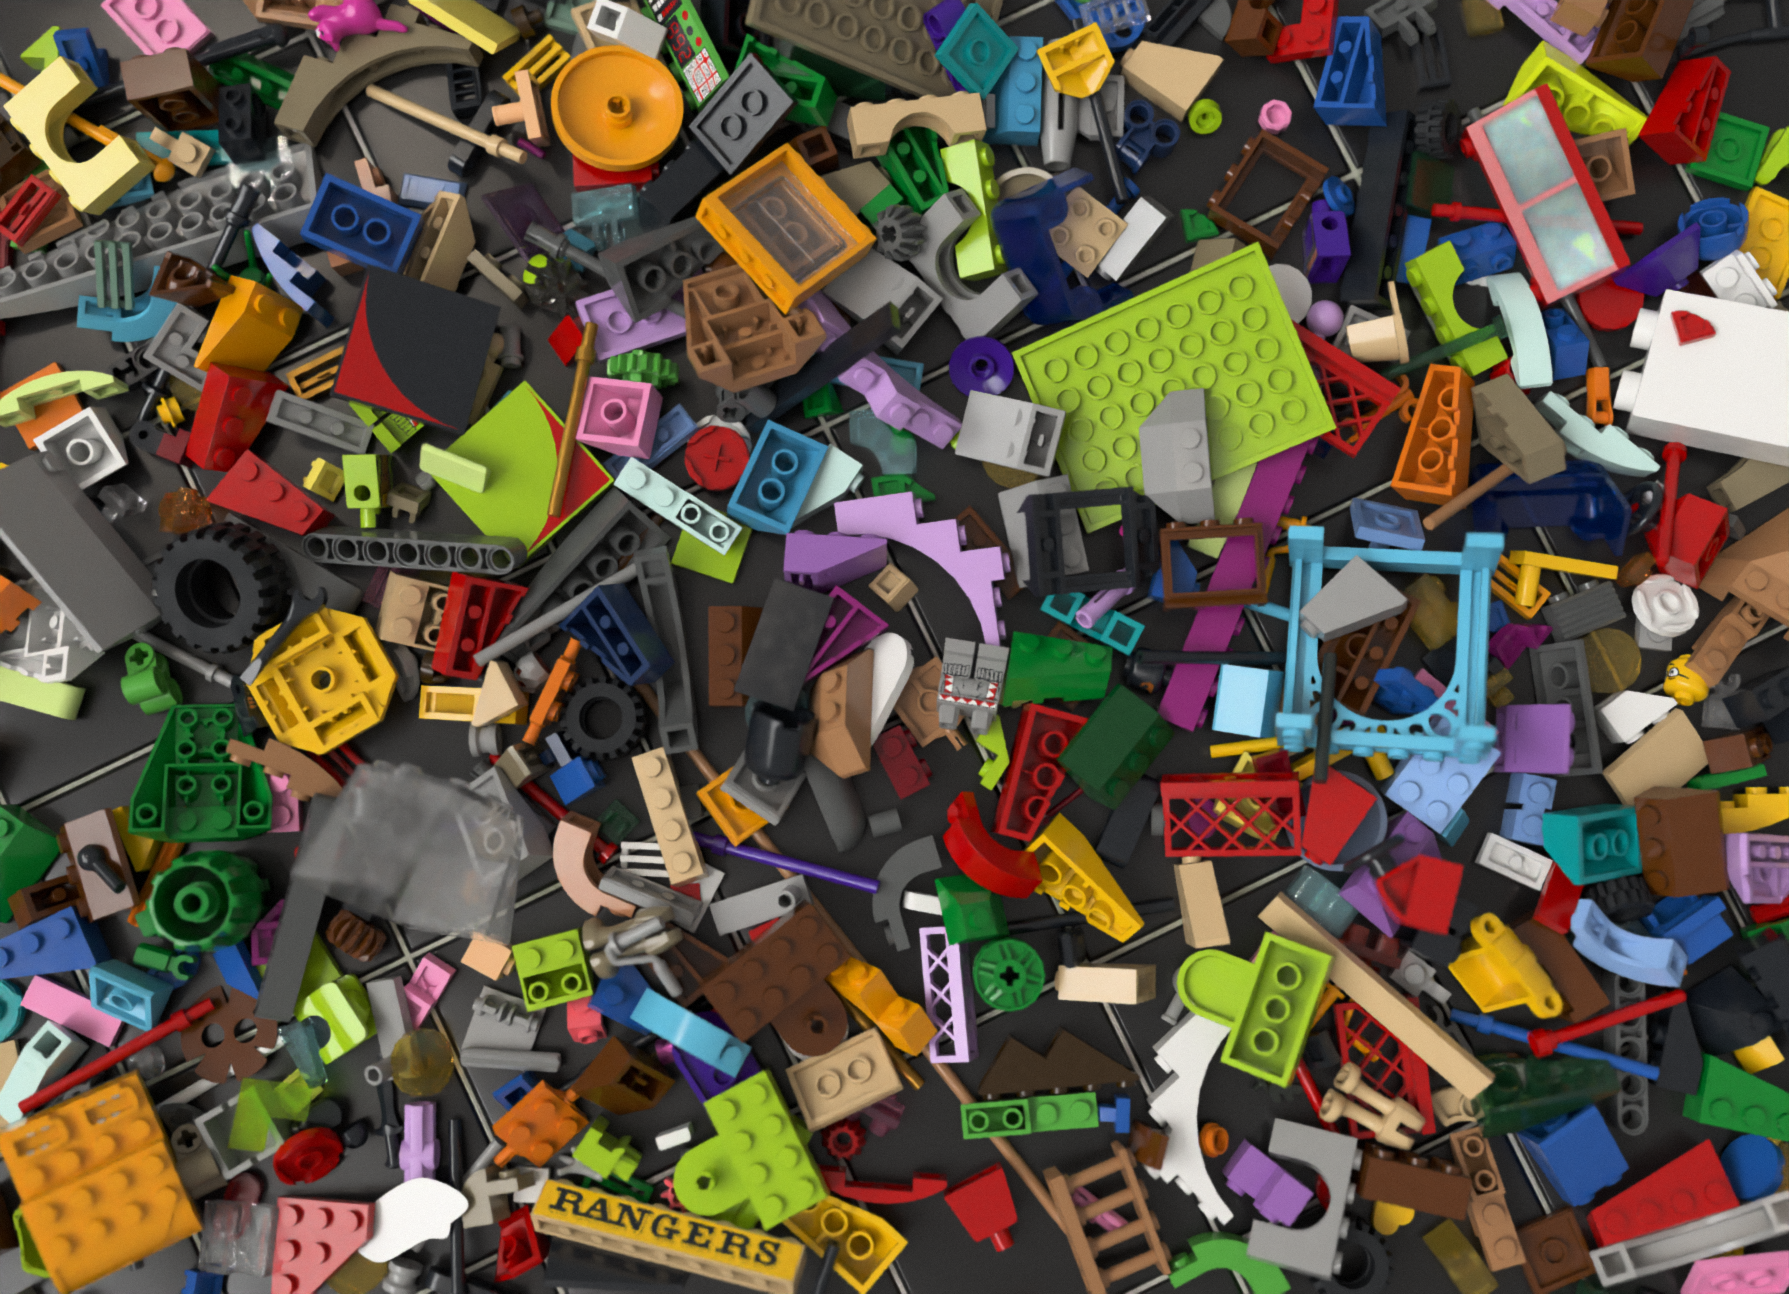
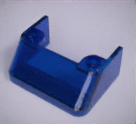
(1025, 241)
(1574, 497)

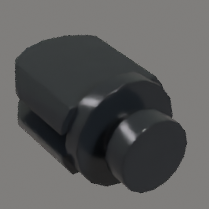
(322, 1114)

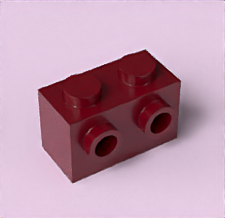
(900, 761)

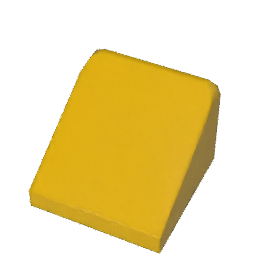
(1759, 1056)

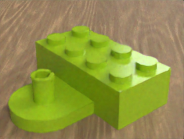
(1262, 1002)
(752, 1157)

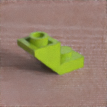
(995, 743)

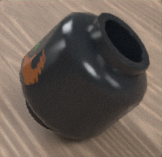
(1146, 676)

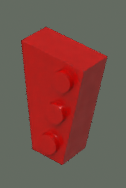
(1687, 111)
(267, 495)
(472, 621)

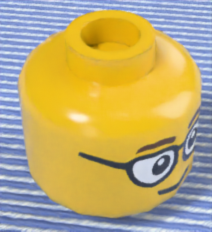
(1684, 683)

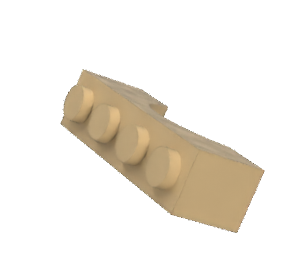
(953, 117)
(668, 817)

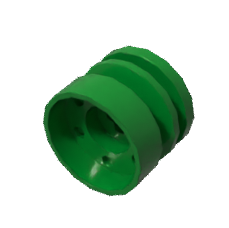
(992, 961)

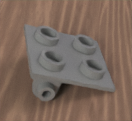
(502, 1022)

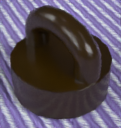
(428, 674)

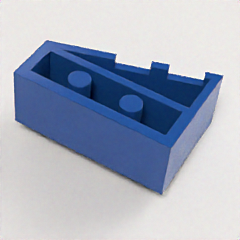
(1353, 76)
(53, 946)

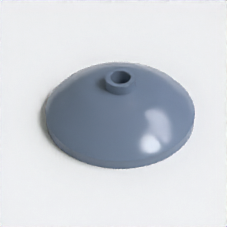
(1368, 834)

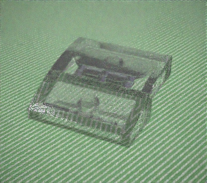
(238, 1238)

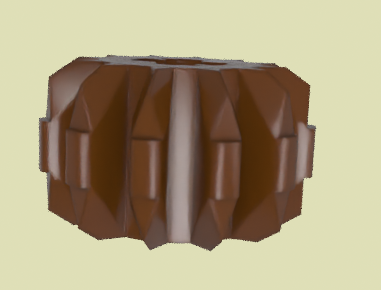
(355, 936)

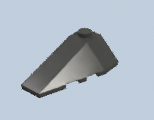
(653, 265)

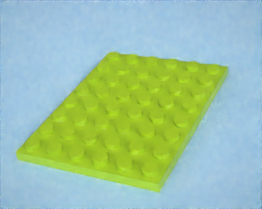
(1202, 330)

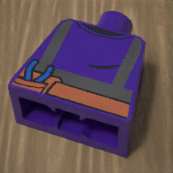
(1325, 244)

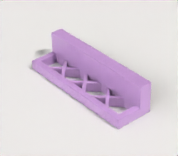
(960, 998)

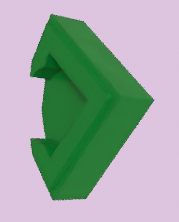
(1197, 226)

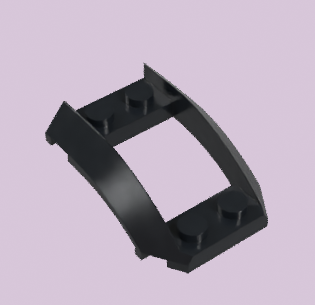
(1046, 543)

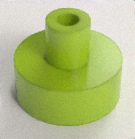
(1204, 116)

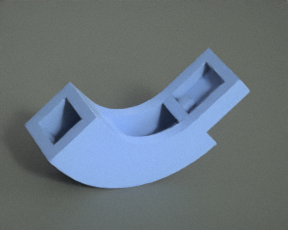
(1624, 953)

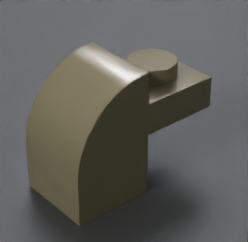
(487, 1194)

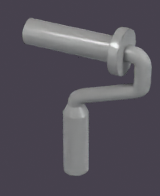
(617, 946)

